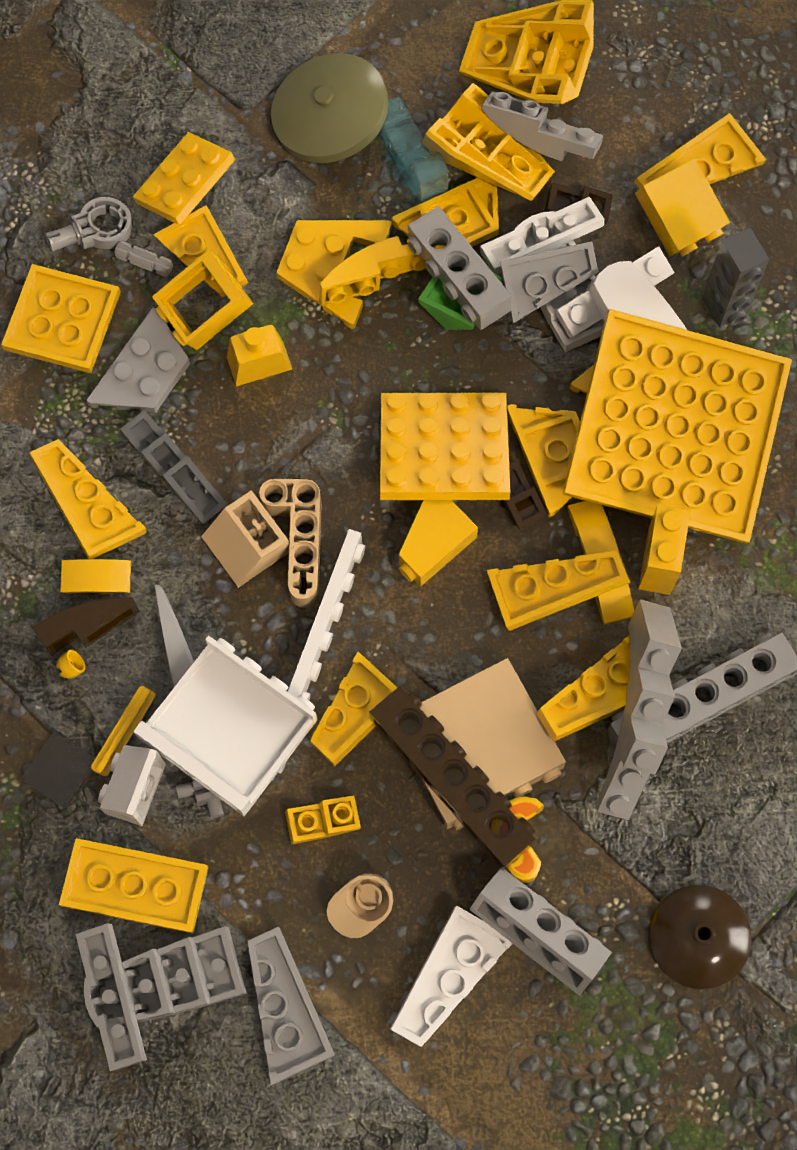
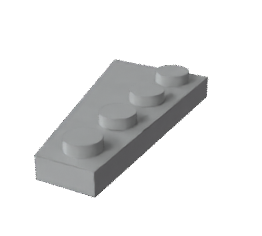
(287, 1015)

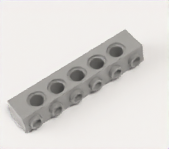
(780, 664)

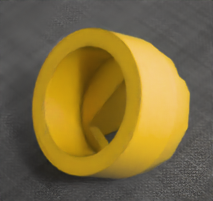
(70, 664)

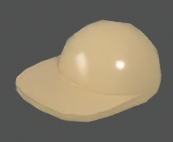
(360, 905)

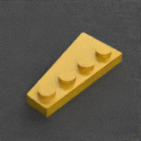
(719, 150)
(545, 588)

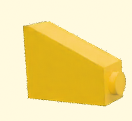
(434, 539)

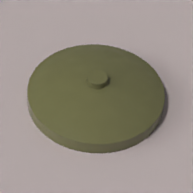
(330, 108)

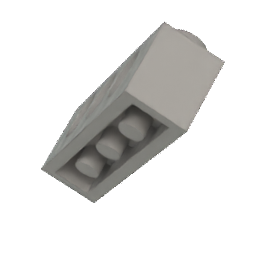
(437, 229)
(557, 947)

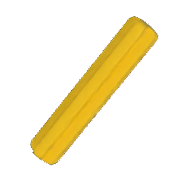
(123, 730)

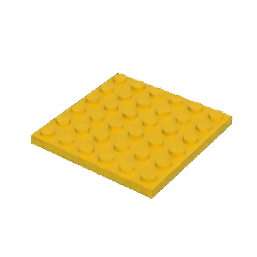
(677, 425)

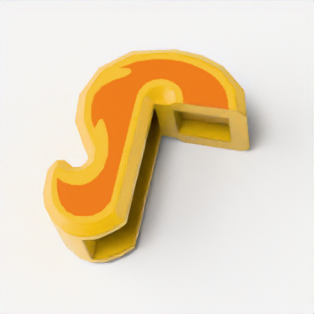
(528, 864)

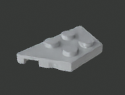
(143, 370)

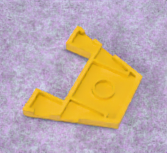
(319, 248)

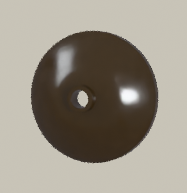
(680, 950)

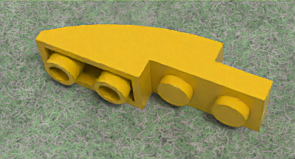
(364, 269)

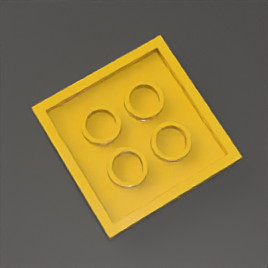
(61, 318)

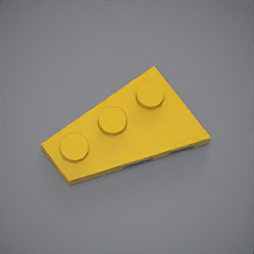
(194, 238)
(348, 717)

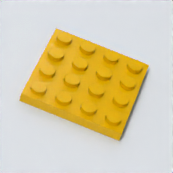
(444, 446)

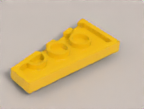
(85, 503)
(591, 697)

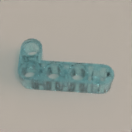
(421, 170)

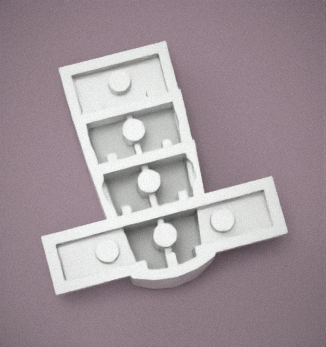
(546, 233)
(624, 288)

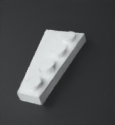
(454, 966)

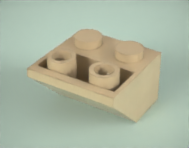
(245, 539)

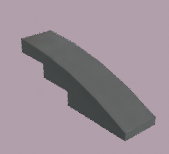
(173, 467)

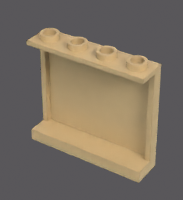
(497, 730)

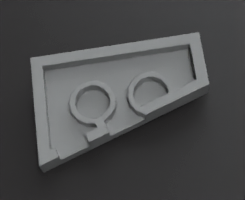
(546, 275)

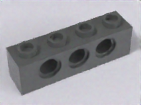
(735, 278)

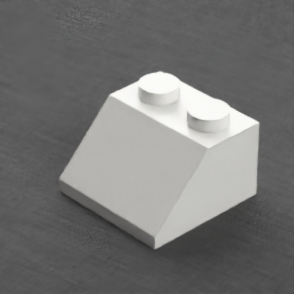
(132, 784)

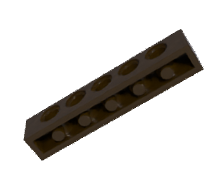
(501, 848)

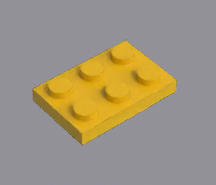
(184, 178)

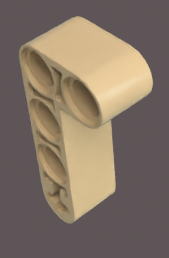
(300, 543)

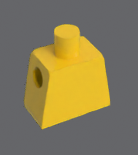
(257, 355)

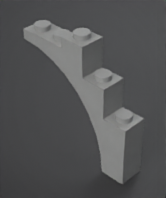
(648, 700)

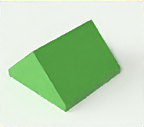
(442, 308)

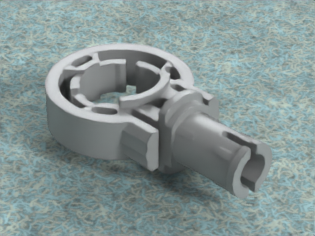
(86, 234)

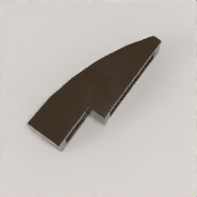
(85, 621)

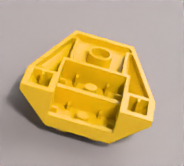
(534, 51)
(481, 148)

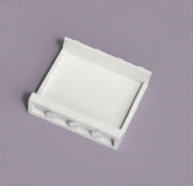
(228, 725)

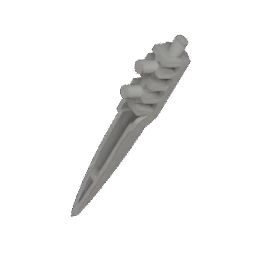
(179, 662)

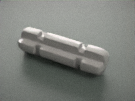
(143, 258)

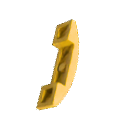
(595, 537)

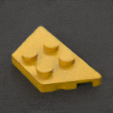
(469, 207)
(547, 445)

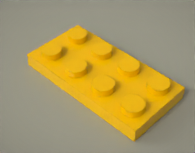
(134, 885)

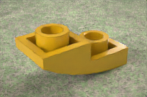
(95, 576)
(323, 819)

